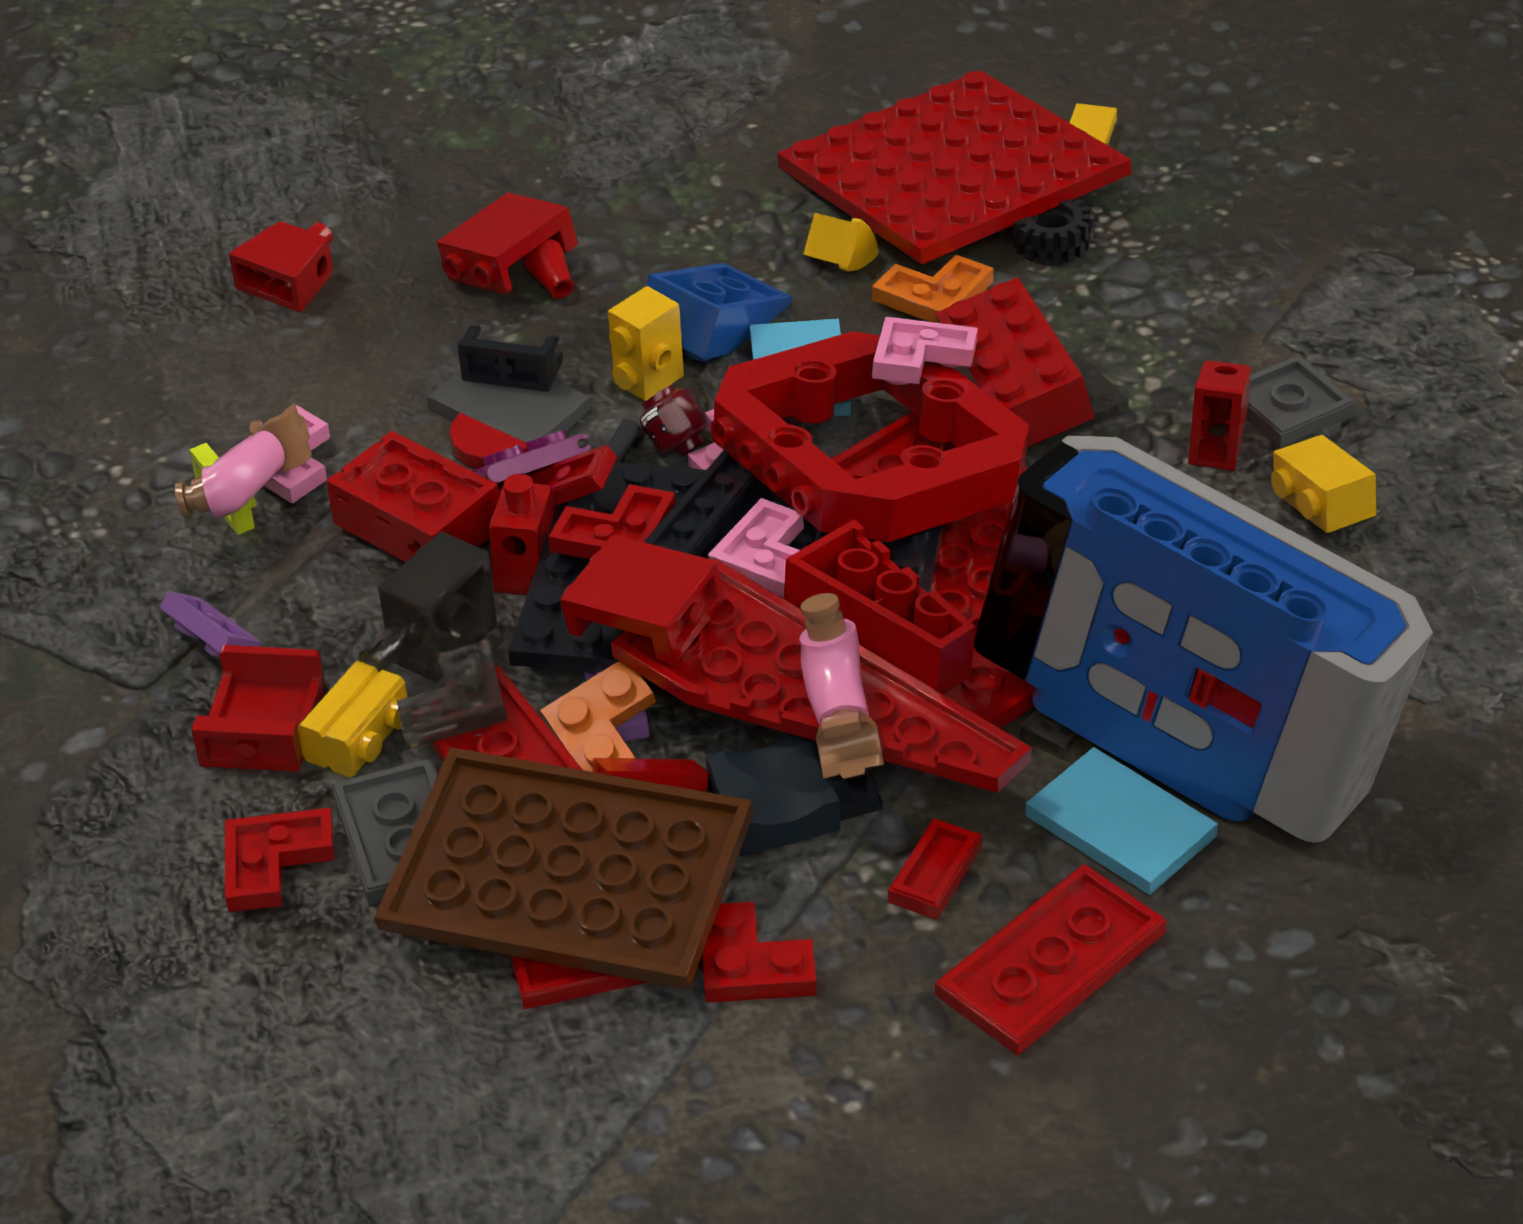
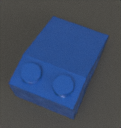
(718, 306)

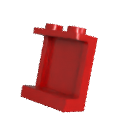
(500, 236)
(645, 593)
(259, 708)

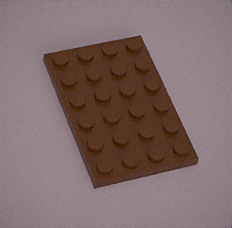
(567, 867)

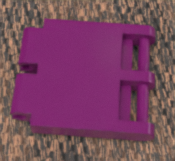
(540, 453)

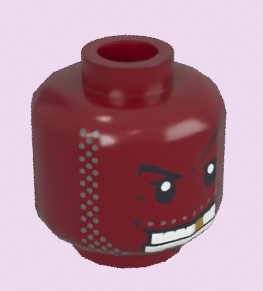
(674, 420)

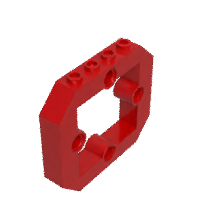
(891, 504)

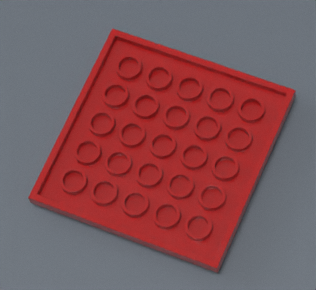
(953, 165)

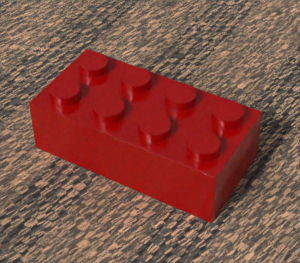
(1021, 360)

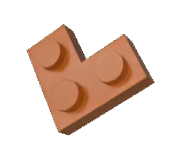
(925, 295)
(590, 713)

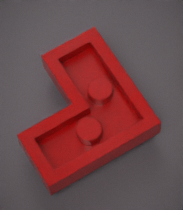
(635, 517)
(265, 843)
(748, 970)

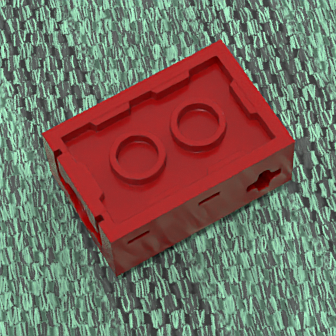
(407, 494)

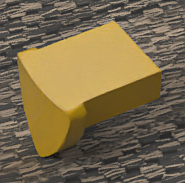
(841, 242)

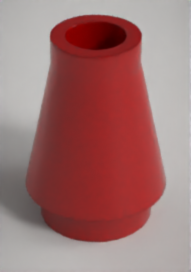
(550, 268)

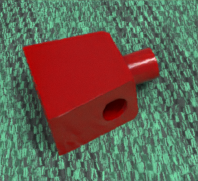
(284, 264)
(1222, 399)
(520, 514)

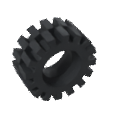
(1054, 233)

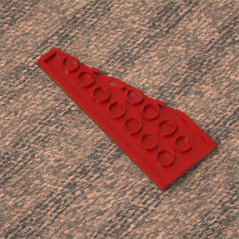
(751, 670)

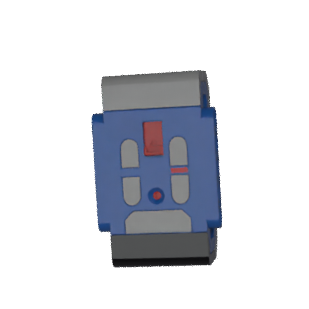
(1199, 637)

